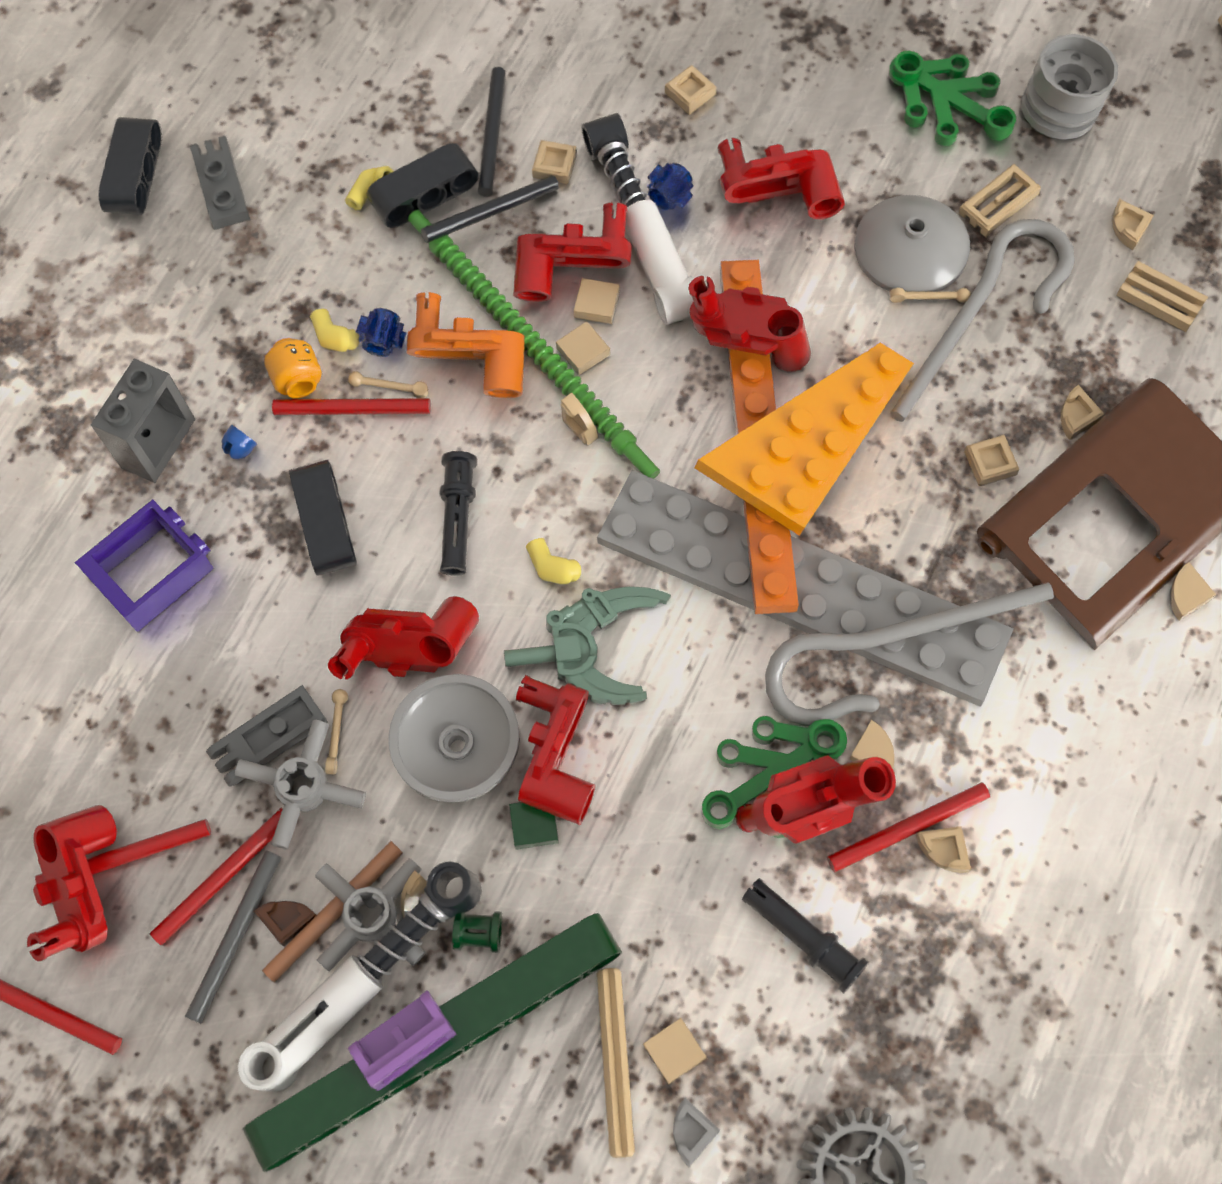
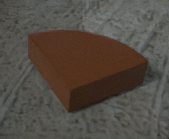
(284, 919)

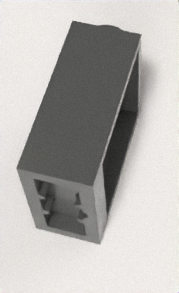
(145, 424)

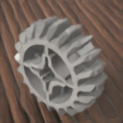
(878, 1136)

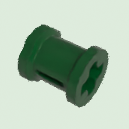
(491, 939)

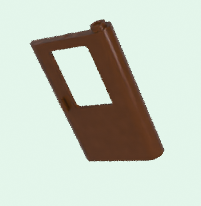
(1162, 464)

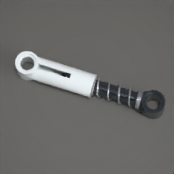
(608, 143)
(354, 984)

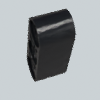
(130, 166)
(422, 184)
(322, 517)

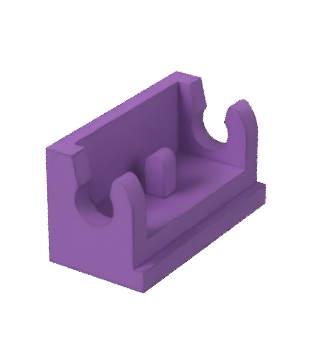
(401, 1041)

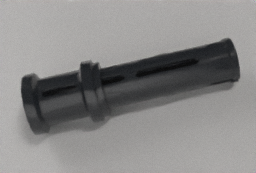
(455, 493)
(821, 948)

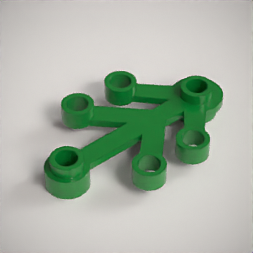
(912, 72)
(772, 761)

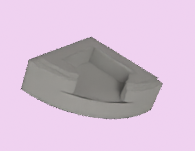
(692, 1132)

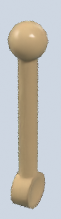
(898, 295)
(419, 389)
(339, 697)

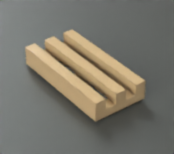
(980, 218)
(1164, 291)

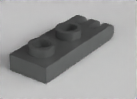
(220, 184)
(267, 733)

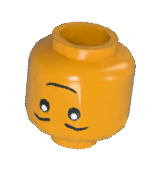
(293, 368)

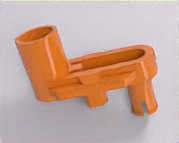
(499, 348)

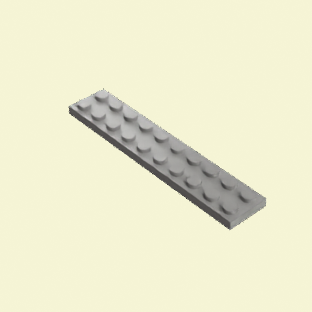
(834, 594)

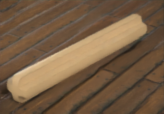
(615, 1063)

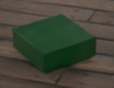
(532, 826)

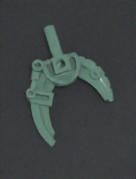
(575, 646)

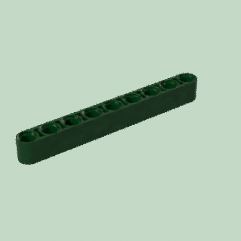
(474, 1016)

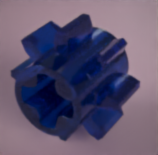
(670, 186)
(381, 332)

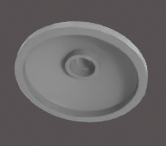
(910, 259)
(449, 711)

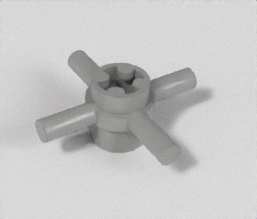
(307, 798)
(352, 918)

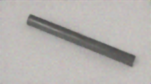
(233, 937)

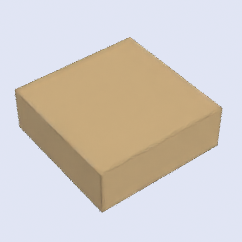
(690, 89)
(554, 160)
(596, 300)
(582, 348)
(991, 460)
(674, 1051)

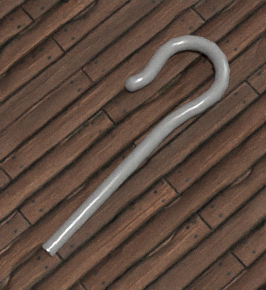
(981, 293)
(875, 638)

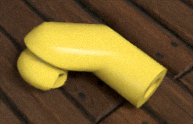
(358, 194)
(333, 336)
(550, 567)

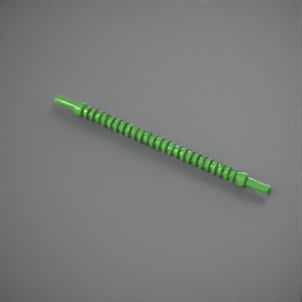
(622, 440)

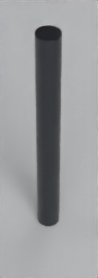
(491, 133)
(489, 209)

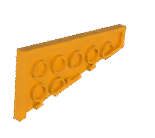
(802, 447)

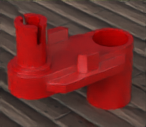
(782, 175)
(540, 252)
(750, 323)
(405, 639)
(544, 783)
(816, 797)
(69, 882)

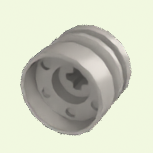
(1069, 86)

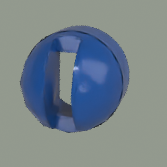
(237, 443)

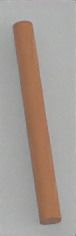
(329, 914)

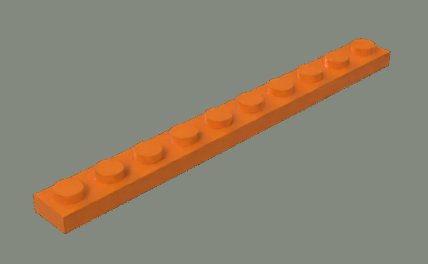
(753, 399)

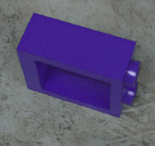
(124, 542)

